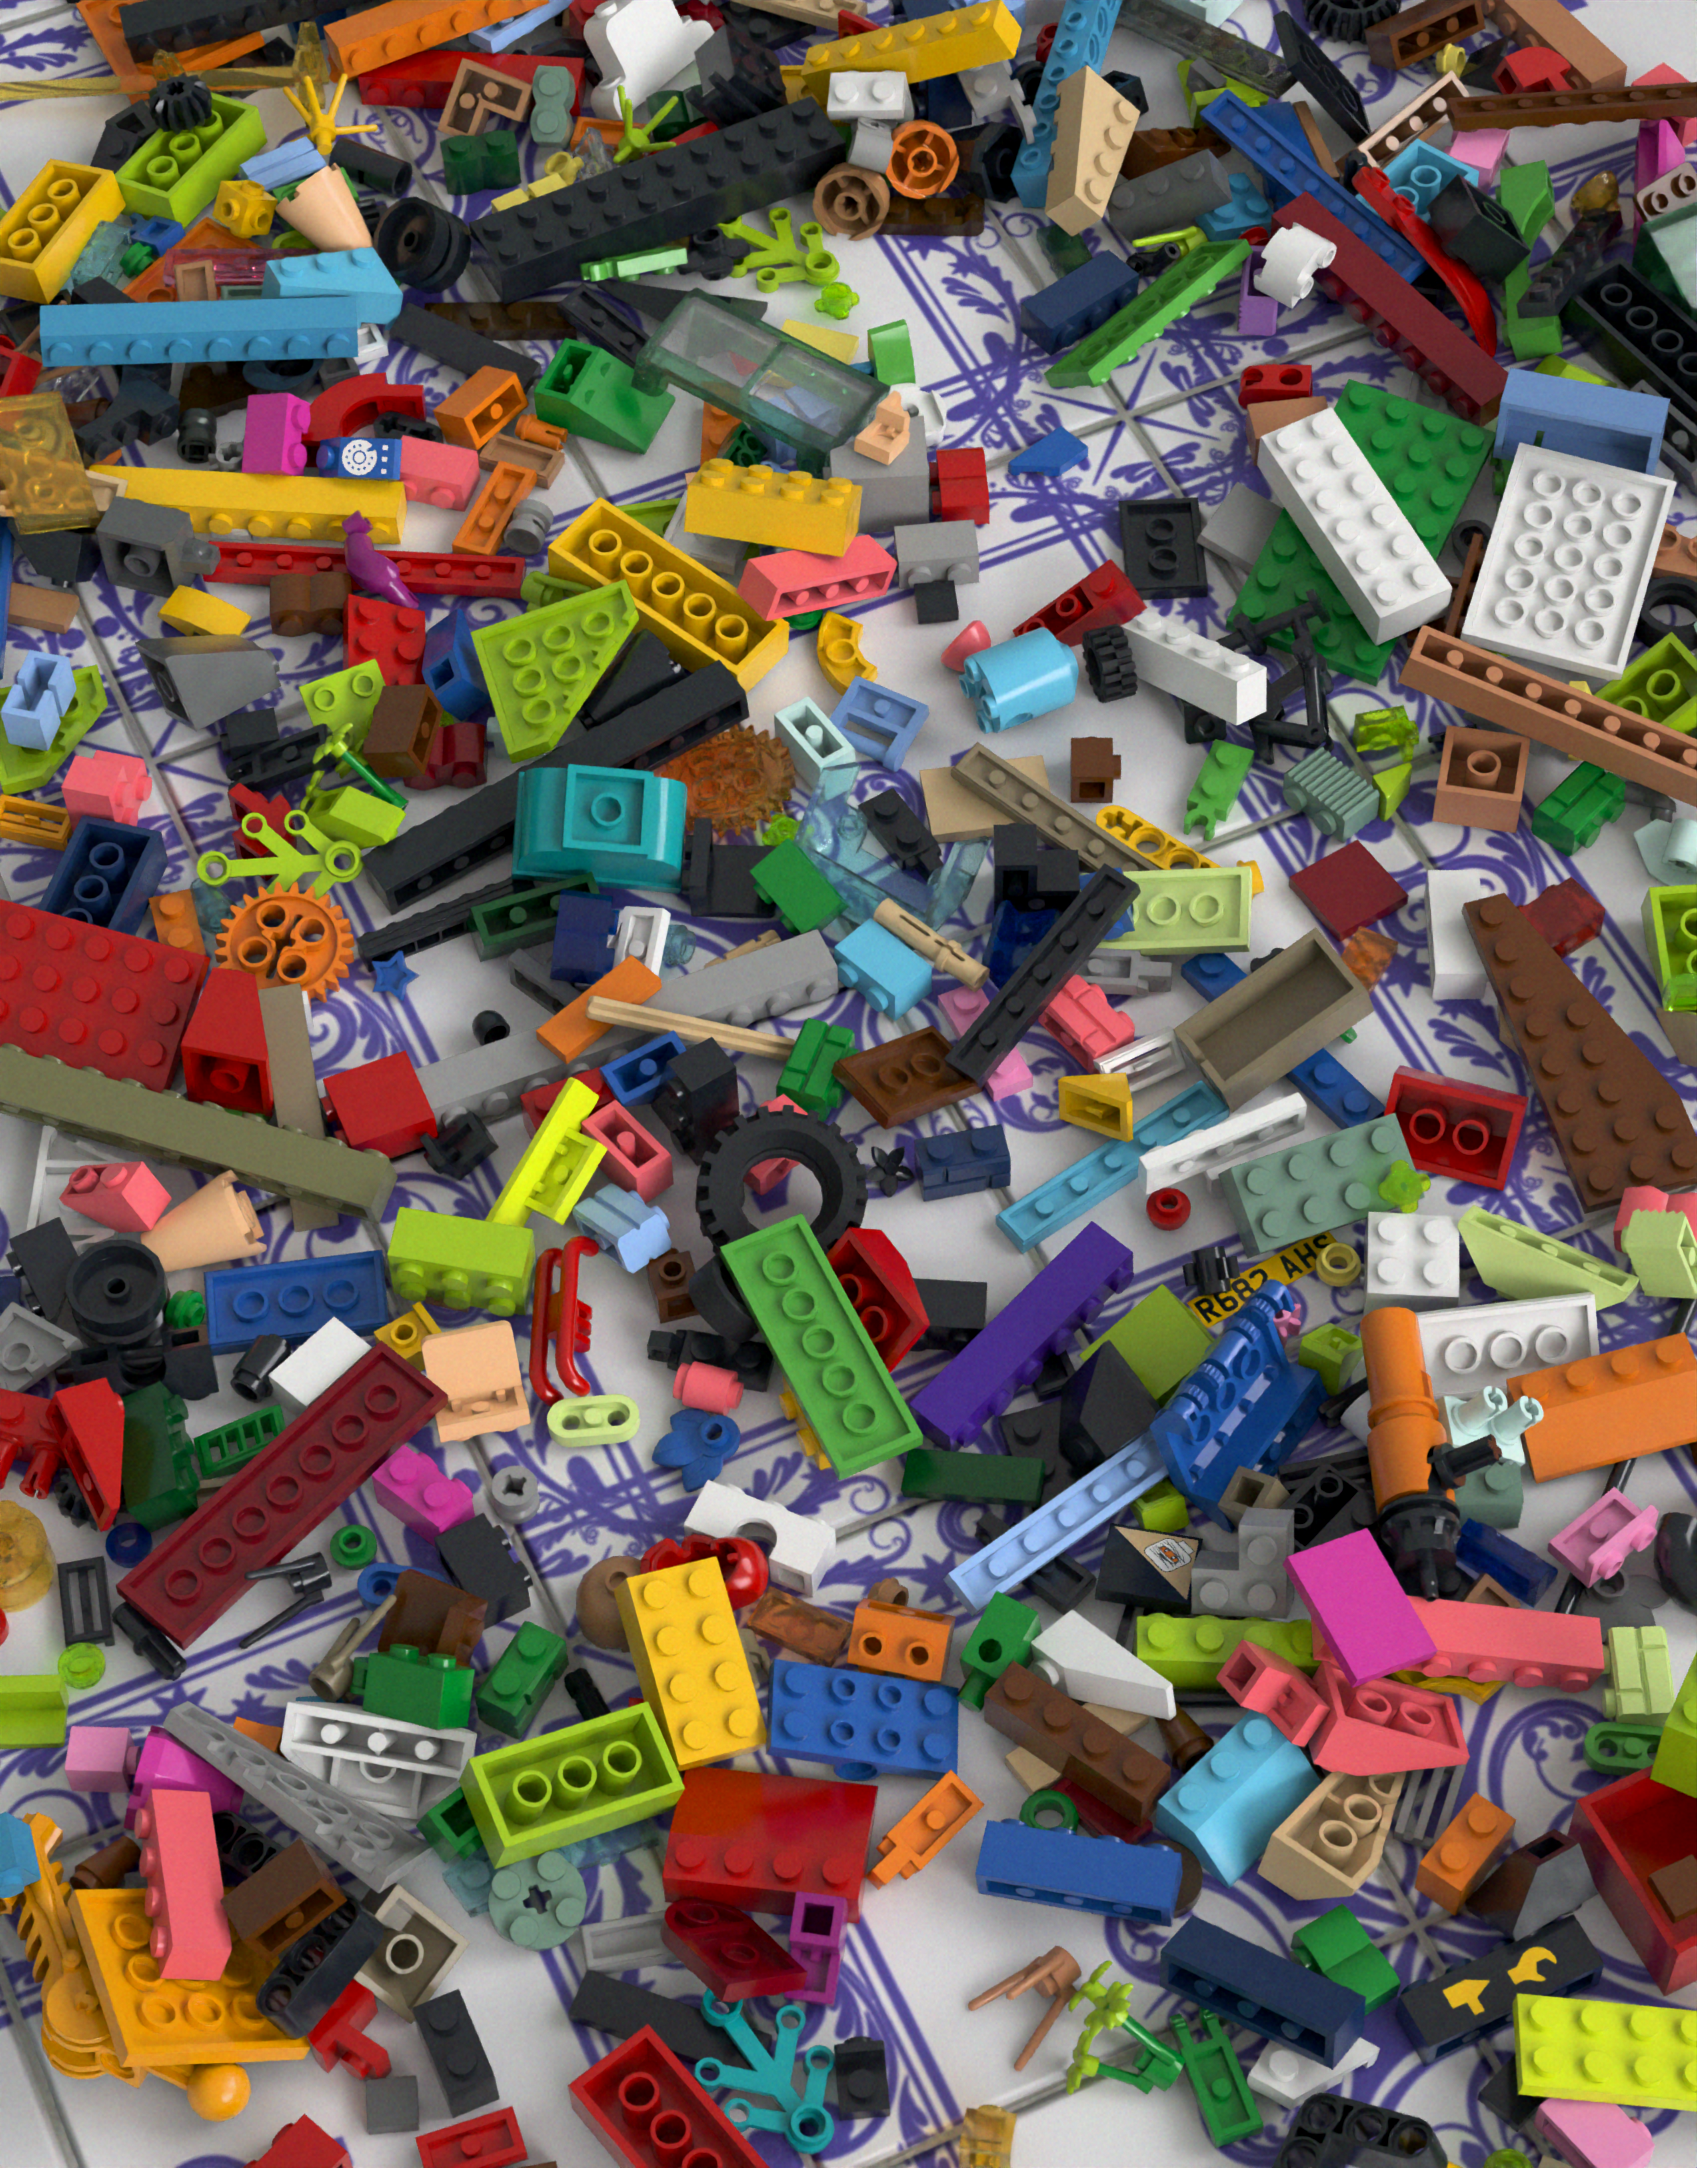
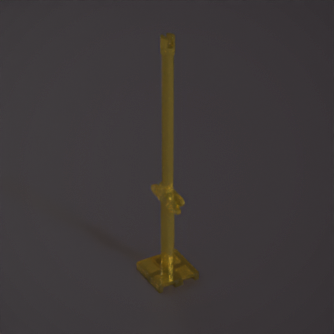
(307, 62)

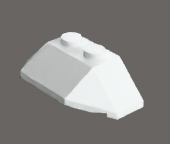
(376, 1758)

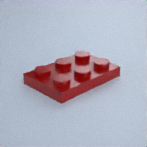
(384, 633)

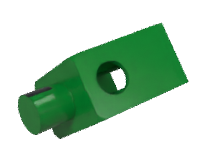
(997, 1641)

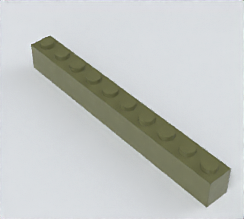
(195, 1134)

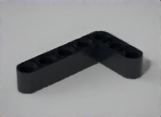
(320, 1960)
(1349, 2134)

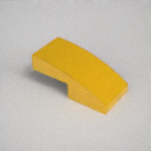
(200, 612)

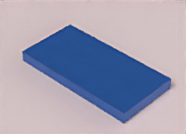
(295, 1299)

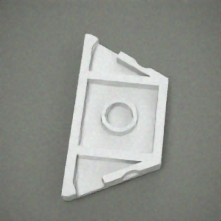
(55, 1165)

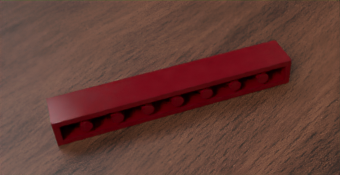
(1400, 316)

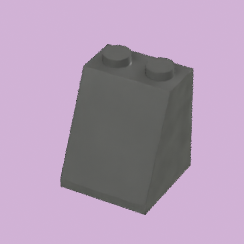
(207, 675)

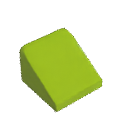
(1393, 788)
(1161, 1508)

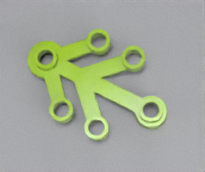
(817, 267)
(289, 863)

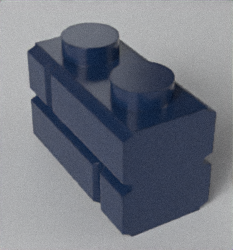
(962, 1162)

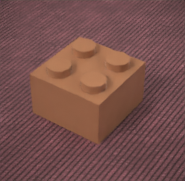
(1481, 779)

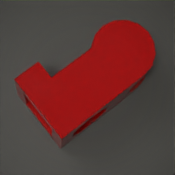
(1274, 383)

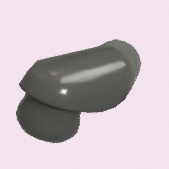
(1661, 804)

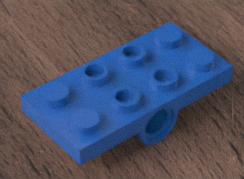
(861, 1722)

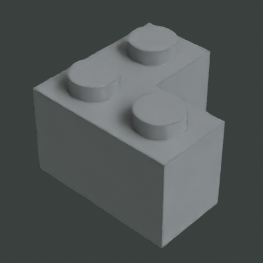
(1252, 1579)

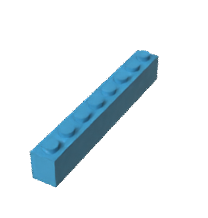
(198, 331)

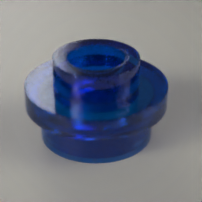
(128, 1555)

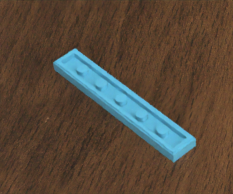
(1107, 1168)

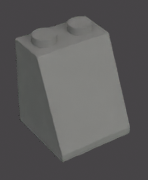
(892, 492)

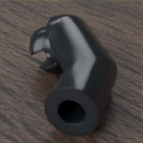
(1153, 262)

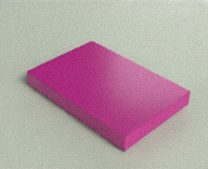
(1359, 1607)

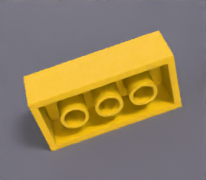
(52, 226)
(773, 507)
(691, 1662)

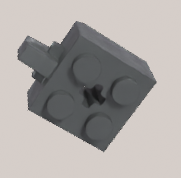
(152, 547)

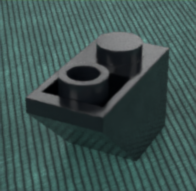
(44, 1259)

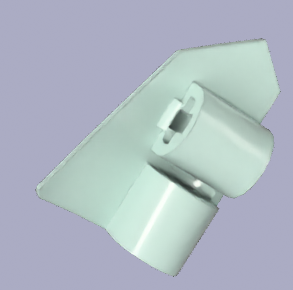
(1669, 850)

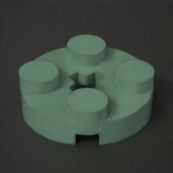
(525, 1926)

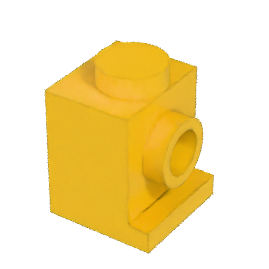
(406, 1334)

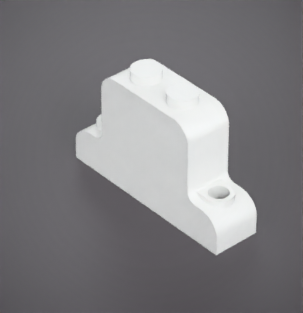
(639, 48)

